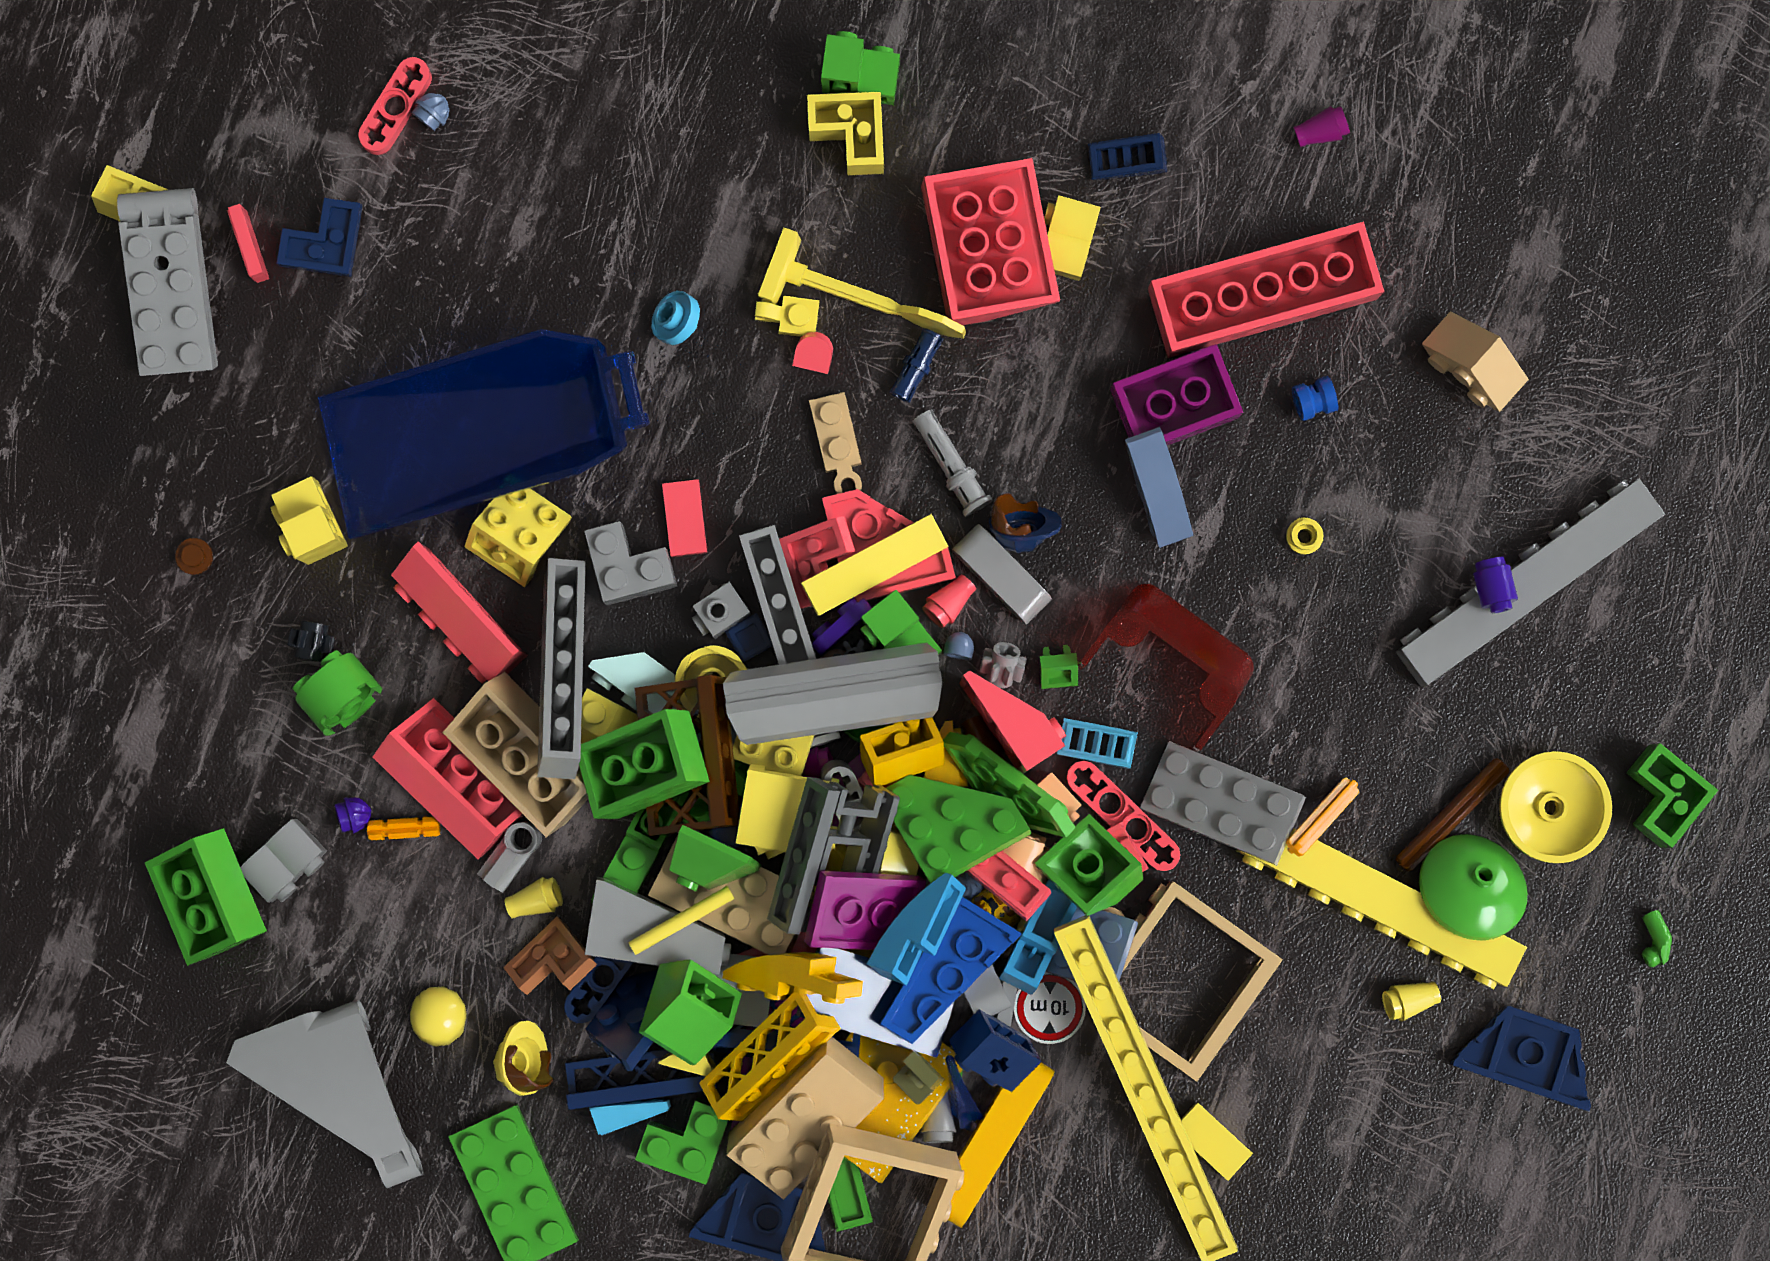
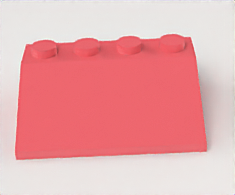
(990, 241)
(1017, 726)

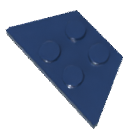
(620, 1018)
(1529, 1055)
(752, 1219)

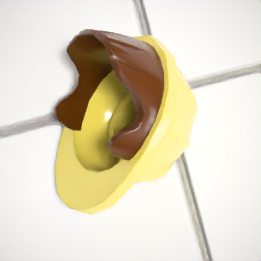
(523, 1059)

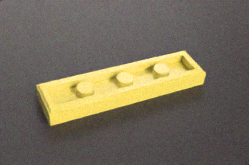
(874, 564)

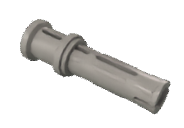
(960, 478)

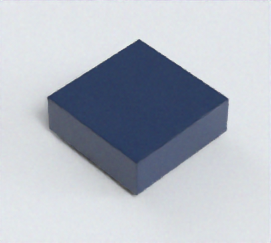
(749, 638)

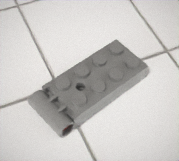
(169, 303)

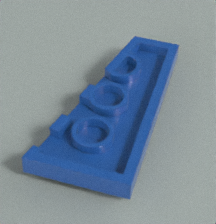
(967, 950)

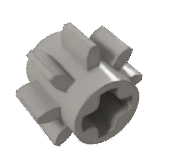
(1003, 664)

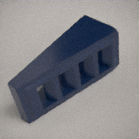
(1144, 168)

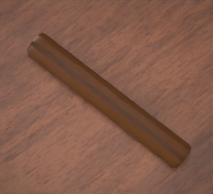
(1453, 814)

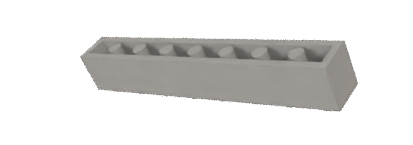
(1536, 579)

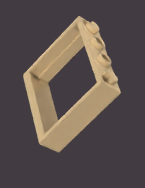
(1238, 1004)
(883, 1150)

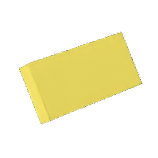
(1214, 1141)

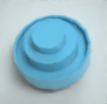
(675, 317)

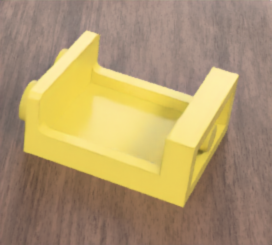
(770, 808)

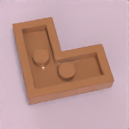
(551, 950)

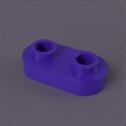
(830, 634)

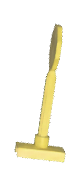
(785, 269)

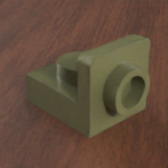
(918, 1078)

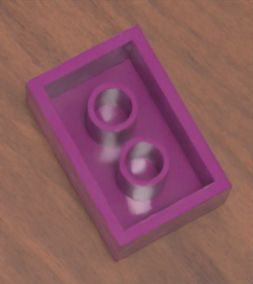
(1178, 397)

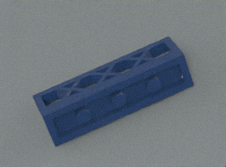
(628, 1092)

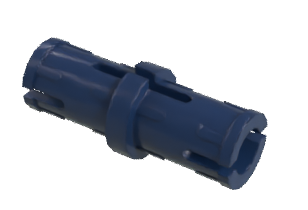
(916, 365)

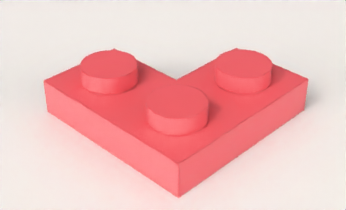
(811, 548)

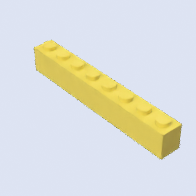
(1394, 909)

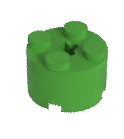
(336, 692)

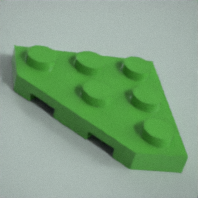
(995, 776)
(954, 825)

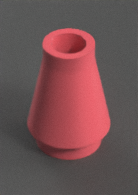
(947, 602)

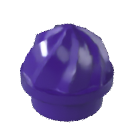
(352, 814)

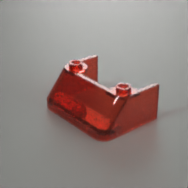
(1153, 610)

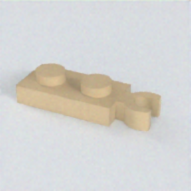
(836, 438)

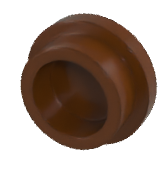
(194, 556)

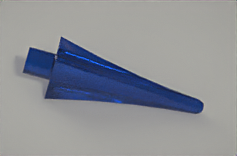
(961, 1100)

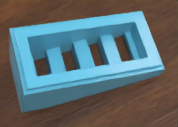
(1127, 750)
(619, 1115)

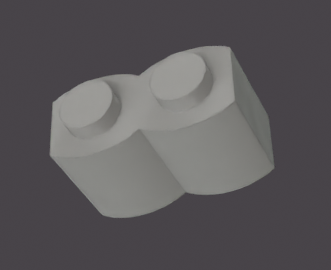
(283, 861)

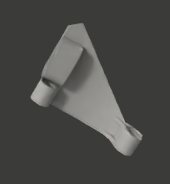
(332, 1076)

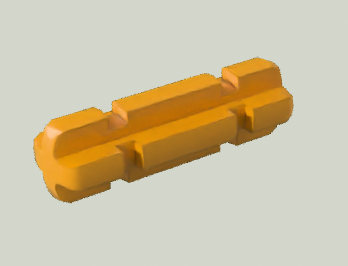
(403, 828)

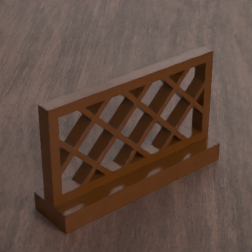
(717, 755)

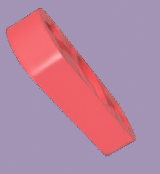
(373, 124)

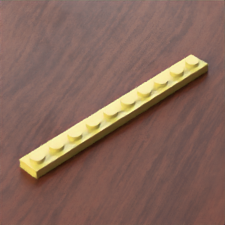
(1145, 1089)

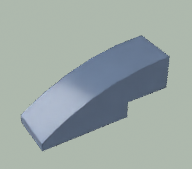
(1159, 487)

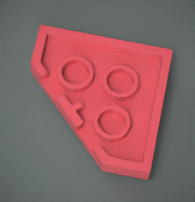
(872, 522)

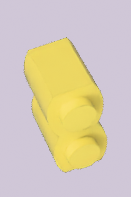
(1070, 234)

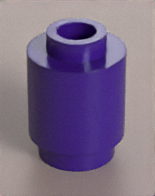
(1495, 585)

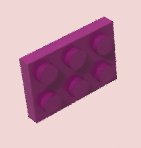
(857, 907)

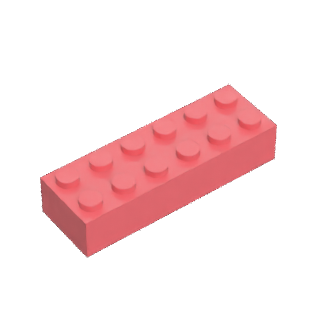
(1265, 289)

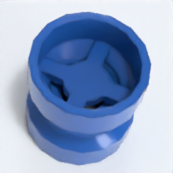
(1315, 398)

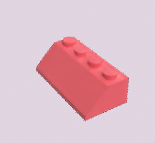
(456, 613)
(446, 780)

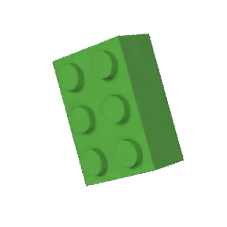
(642, 764)
(205, 896)

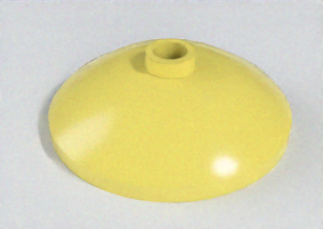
(1580, 802)

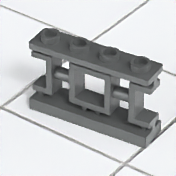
(813, 841)

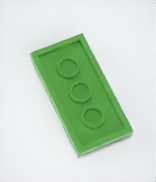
(513, 1187)

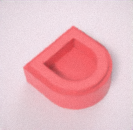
(814, 352)

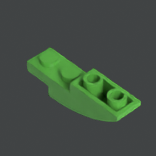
(639, 850)

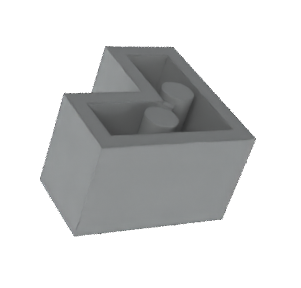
(624, 575)

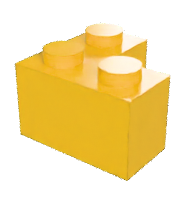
(901, 750)

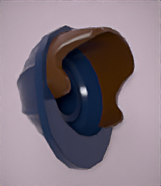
(1022, 525)

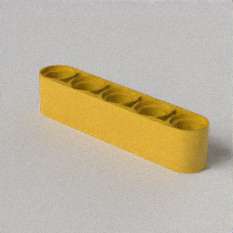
(994, 1139)

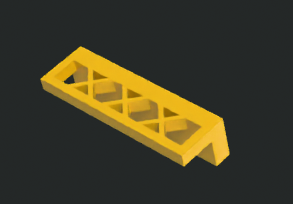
(778, 1064)

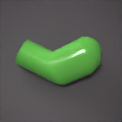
(1661, 940)

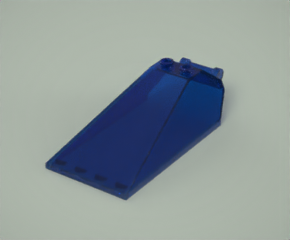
(476, 427)

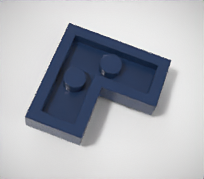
(329, 249)

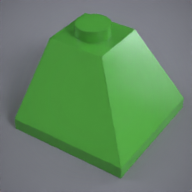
(707, 862)
(1091, 867)

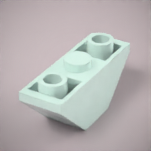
(631, 672)

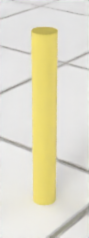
(681, 920)

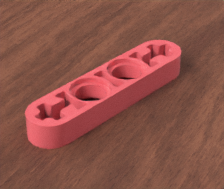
(1126, 812)

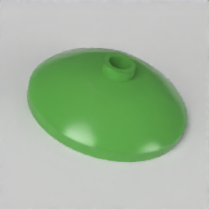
(1461, 898)

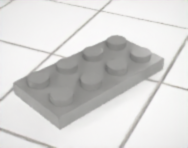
(1223, 803)

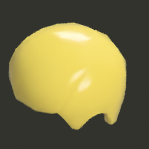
(438, 1016)

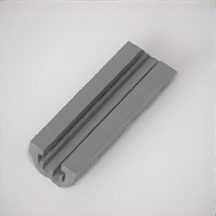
(833, 693)

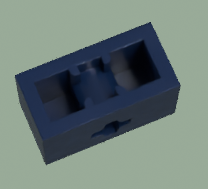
(994, 1051)

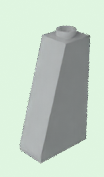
(623, 915)

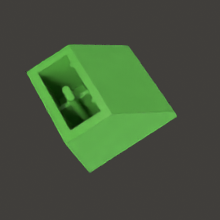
(689, 1010)

